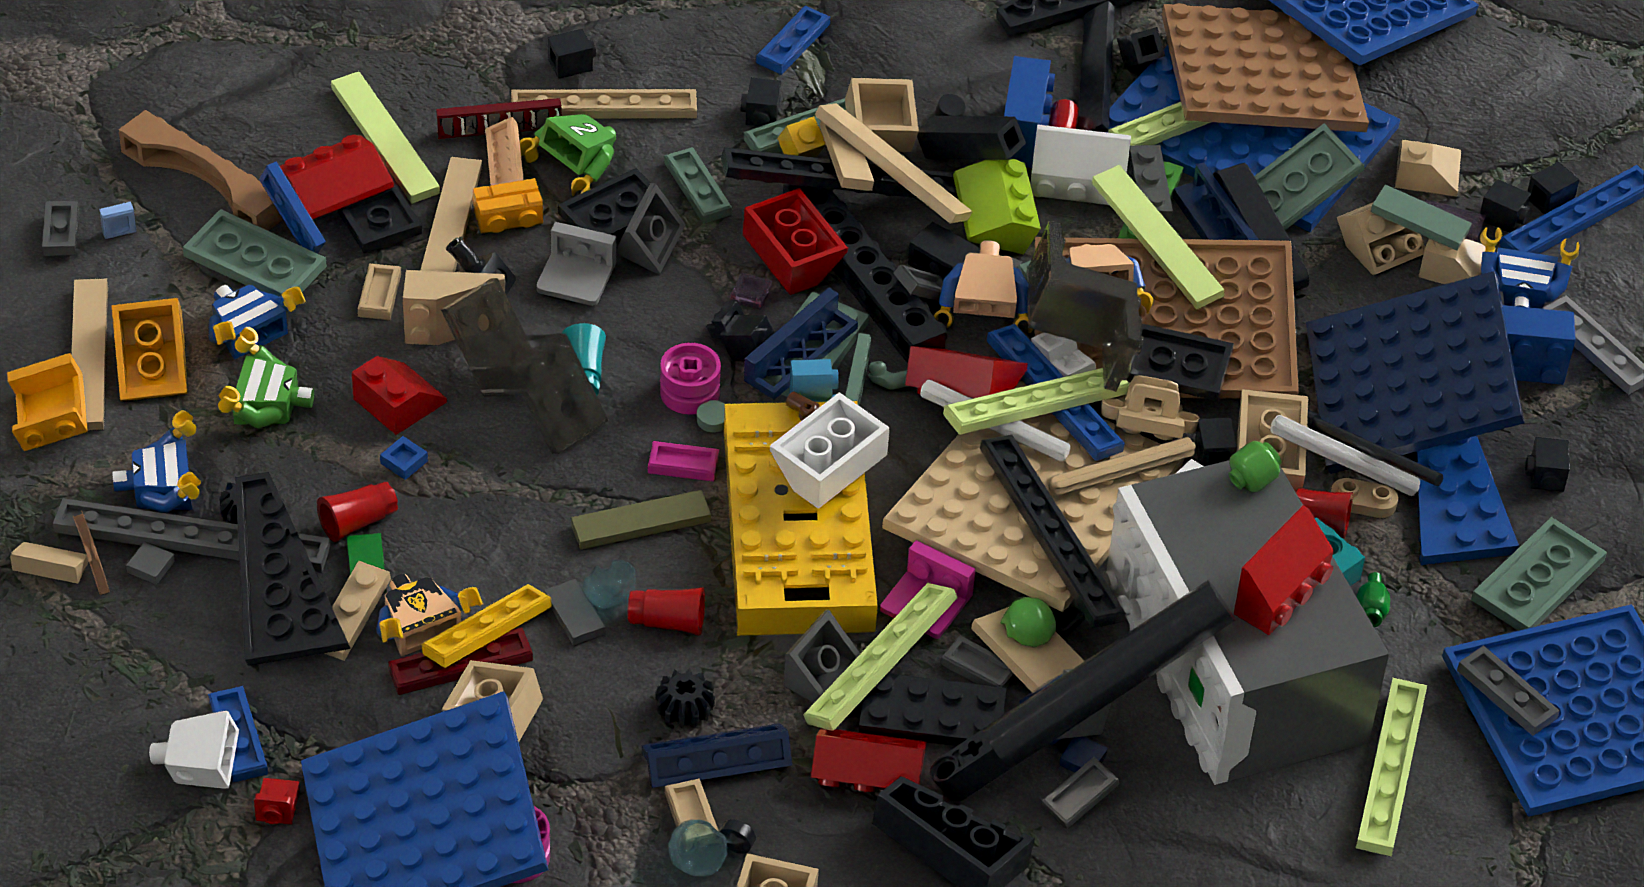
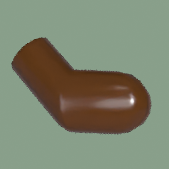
(801, 404)

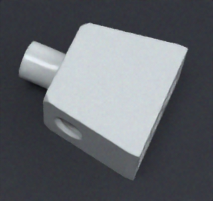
(199, 750)

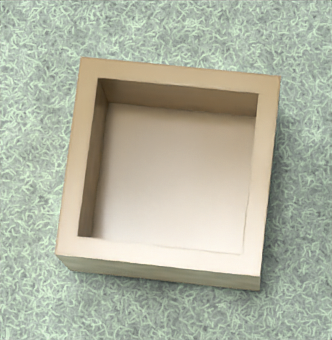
(885, 109)

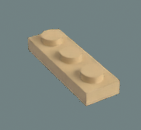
(358, 601)

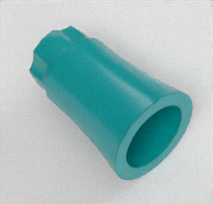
(588, 345)

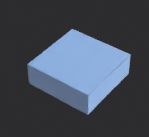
(117, 220)

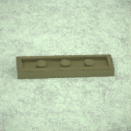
(640, 519)

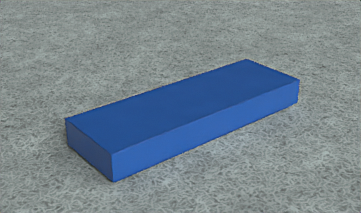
(793, 40)
(291, 208)
(249, 756)

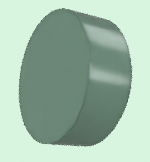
(711, 416)

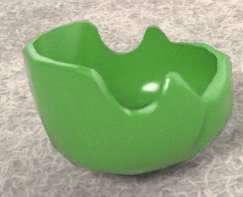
(1029, 621)

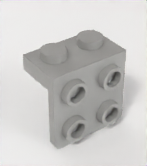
(578, 264)

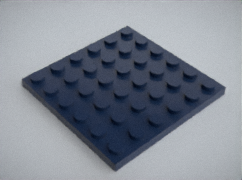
(1418, 367)

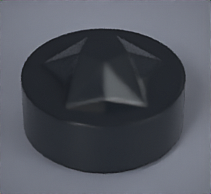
(738, 835)

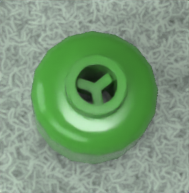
(1254, 466)

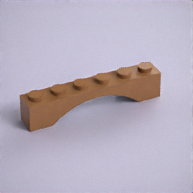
(158, 144)

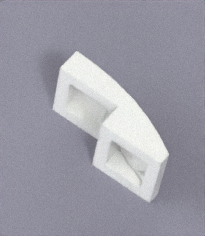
(1063, 354)

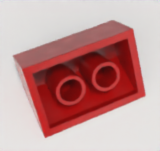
(337, 175)
(793, 240)
(962, 371)
(1284, 573)
(865, 759)

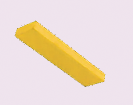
(486, 625)

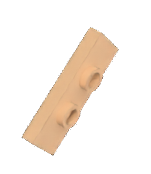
(504, 152)

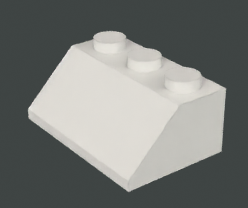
(1070, 158)
(830, 449)

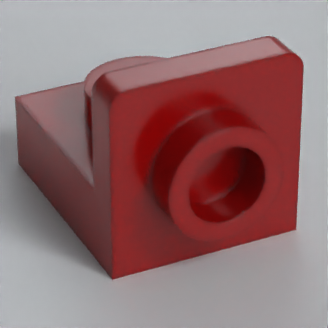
(276, 801)

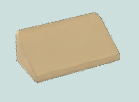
(49, 562)

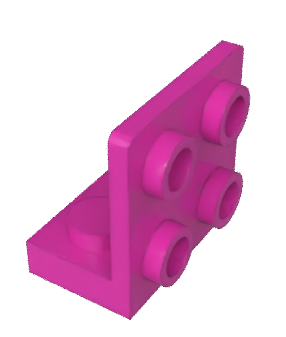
(932, 567)

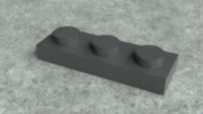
(1150, 176)
(1508, 690)

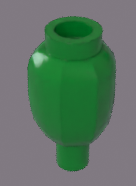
(1374, 599)

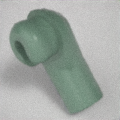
(884, 378)

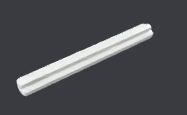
(1021, 431)
(1344, 455)

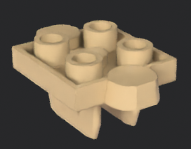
(1138, 414)

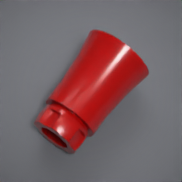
(1329, 507)
(355, 509)
(668, 609)

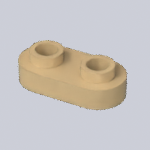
(1368, 497)

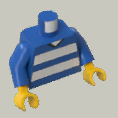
(1525, 276)
(250, 309)
(162, 471)

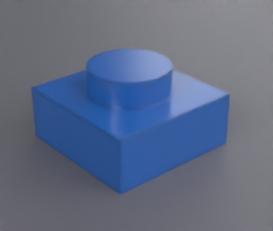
(404, 457)

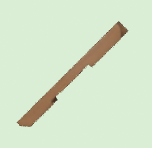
(92, 554)

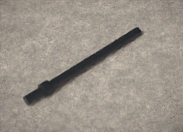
(1389, 457)

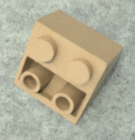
(1378, 241)

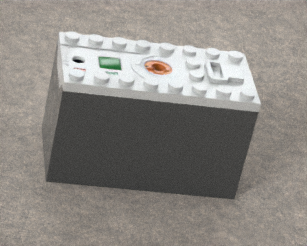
(1244, 693)

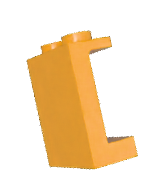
(48, 401)

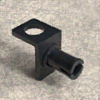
(479, 264)

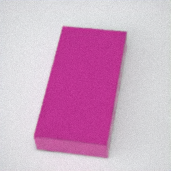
(683, 461)

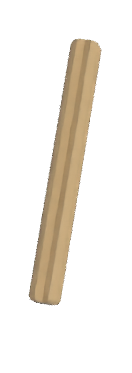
(1121, 466)

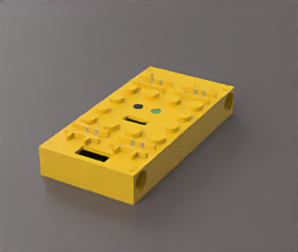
(791, 554)

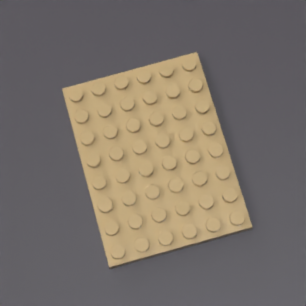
(970, 516)

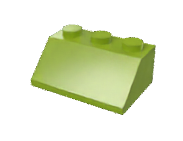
(1000, 203)

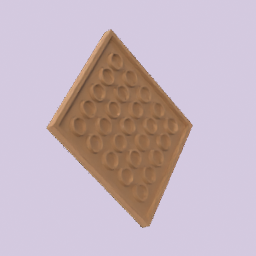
(1259, 70)

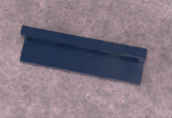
(1211, 209)
(790, 343)
(717, 755)

